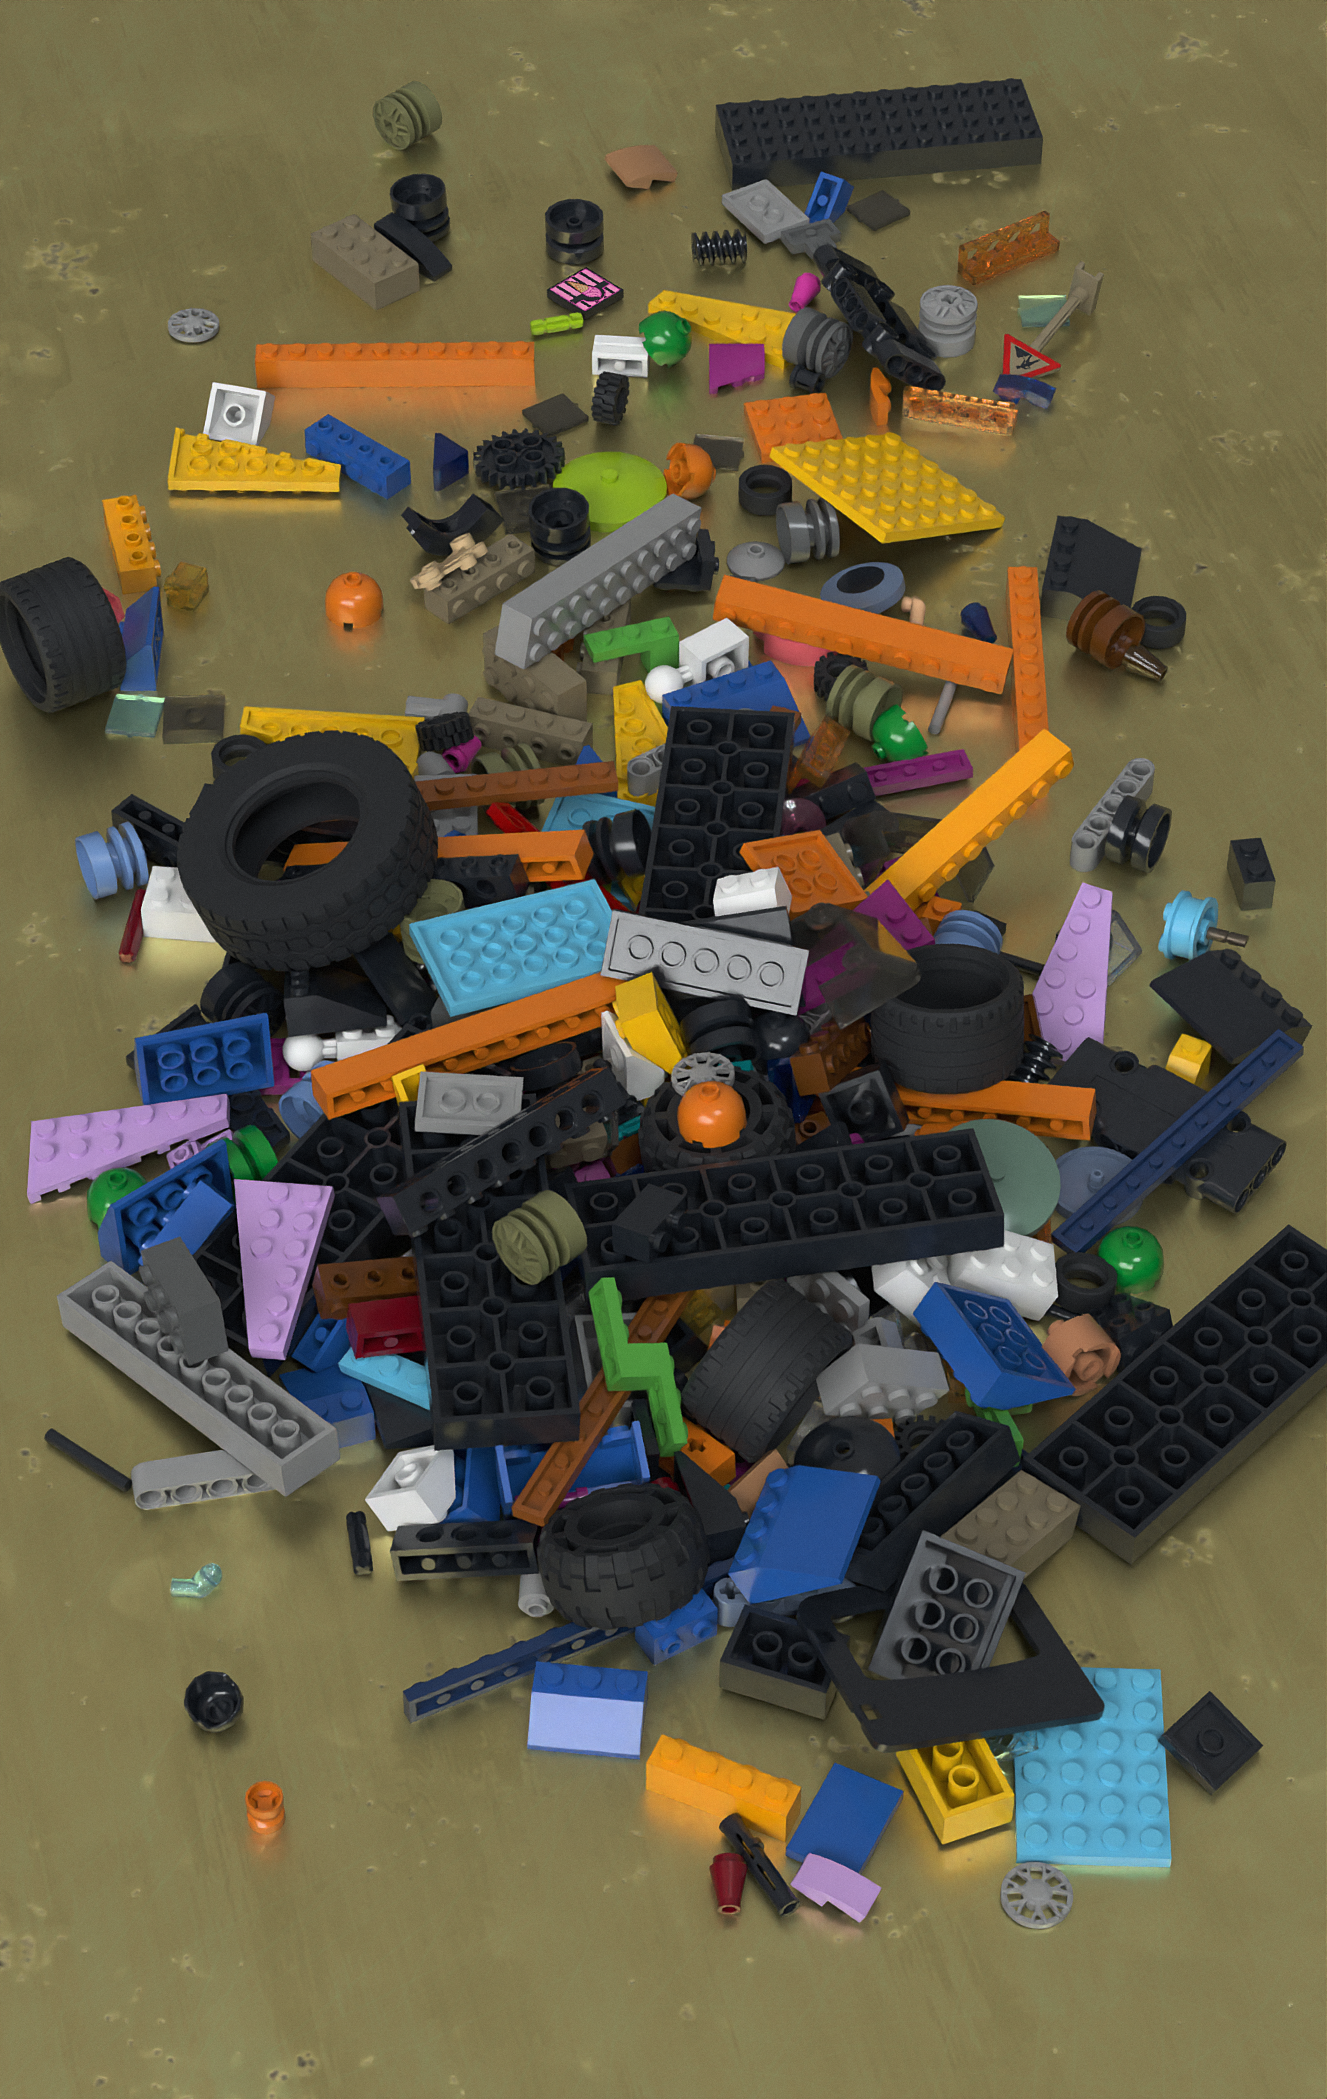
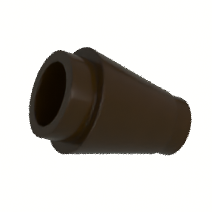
(1144, 663)

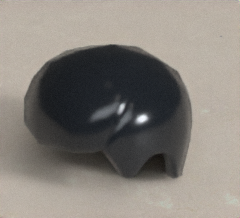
(214, 1701)

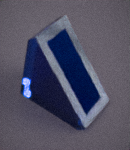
(449, 462)
(782, 1075)

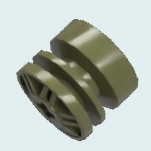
(407, 115)
(860, 698)
(511, 759)
(438, 900)
(539, 1237)

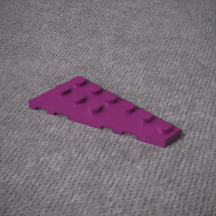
(893, 914)

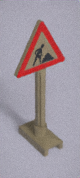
(1027, 359)

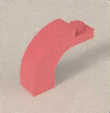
(791, 651)

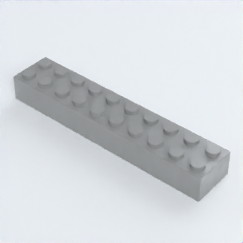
(597, 581)
(217, 1396)

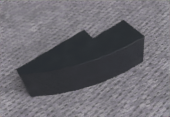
(415, 244)

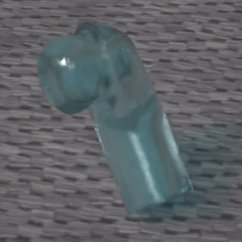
(200, 1584)

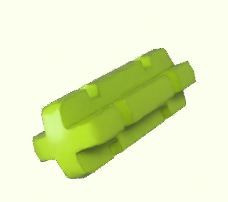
(556, 324)

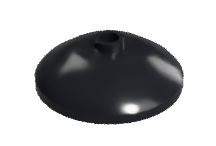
(869, 1446)

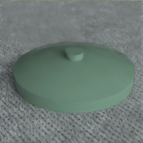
(1021, 1173)

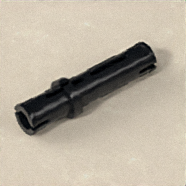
(736, 1833)

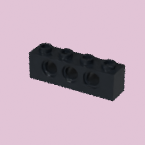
(465, 1550)

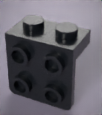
(697, 572)
(1132, 1325)

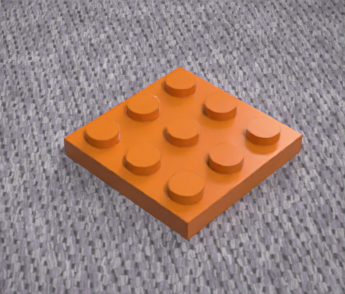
(790, 421)
(809, 869)

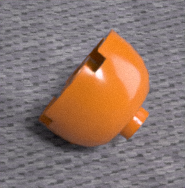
(689, 471)
(353, 600)
(711, 1114)

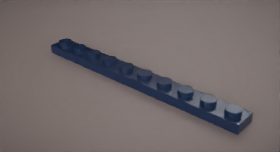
(1177, 1144)
(520, 1660)

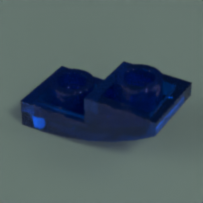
(1014, 387)

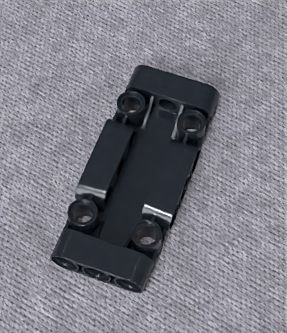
(883, 324)
(1143, 1102)

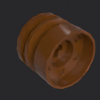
(1104, 628)

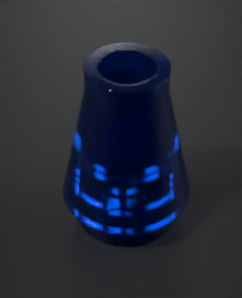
(978, 622)

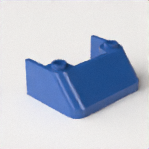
(615, 1461)

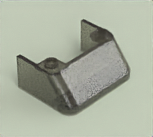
(881, 832)
(874, 967)

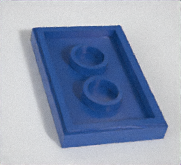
(846, 1819)

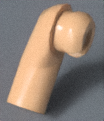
(916, 608)

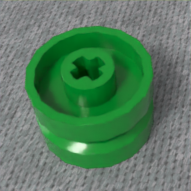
(248, 1155)

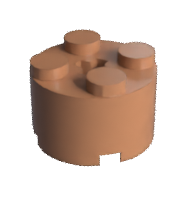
(1082, 1351)

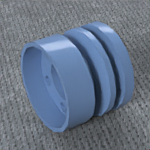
(118, 858)
(969, 929)
(299, 1106)

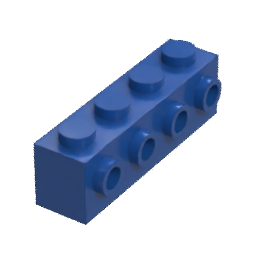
(358, 455)

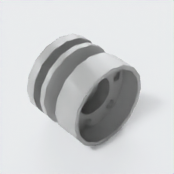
(948, 320)

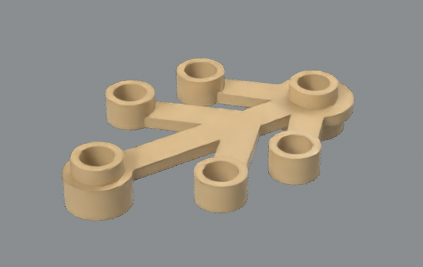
(463, 556)

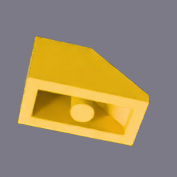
(1190, 1059)

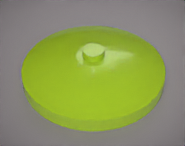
(615, 486)

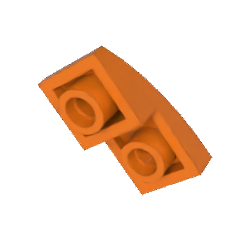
(879, 399)

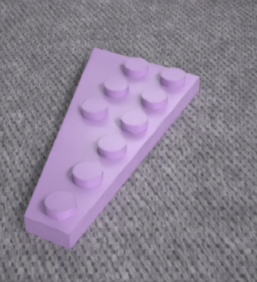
(1075, 977)
(94, 1142)
(278, 1248)

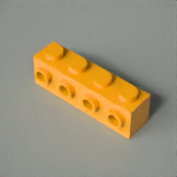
(130, 544)
(723, 1787)

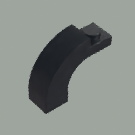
(473, 517)

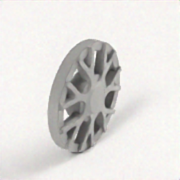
(193, 325)
(701, 1072)
(1036, 1895)

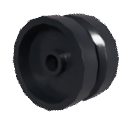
(574, 231)
(1138, 834)
(722, 1030)

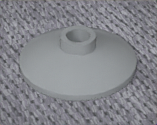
(756, 560)

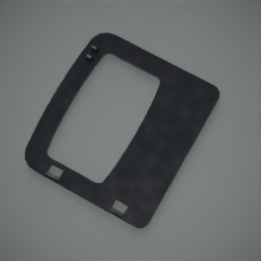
(959, 1705)

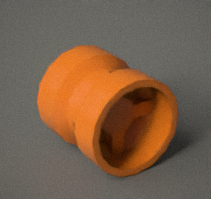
(265, 1807)

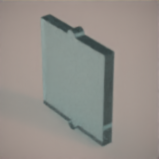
(1040, 310)
(135, 715)

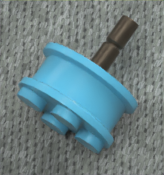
(1192, 927)

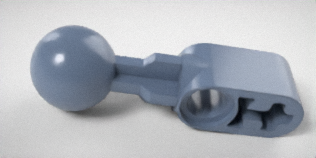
(731, 1602)

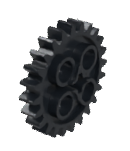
(519, 459)

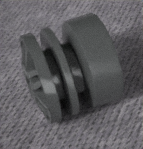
(817, 342)
(806, 530)

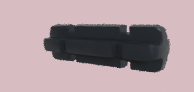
(359, 1543)

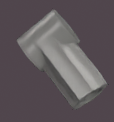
(433, 707)

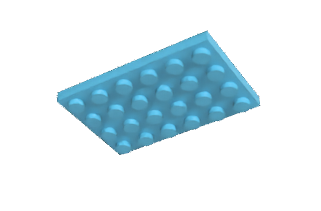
(514, 946)
(1099, 1784)

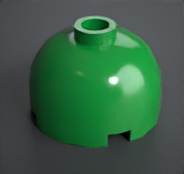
(666, 337)
(896, 737)
(109, 1188)
(1134, 1256)

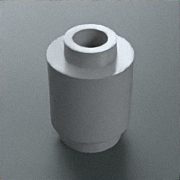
(433, 764)
(533, 1596)

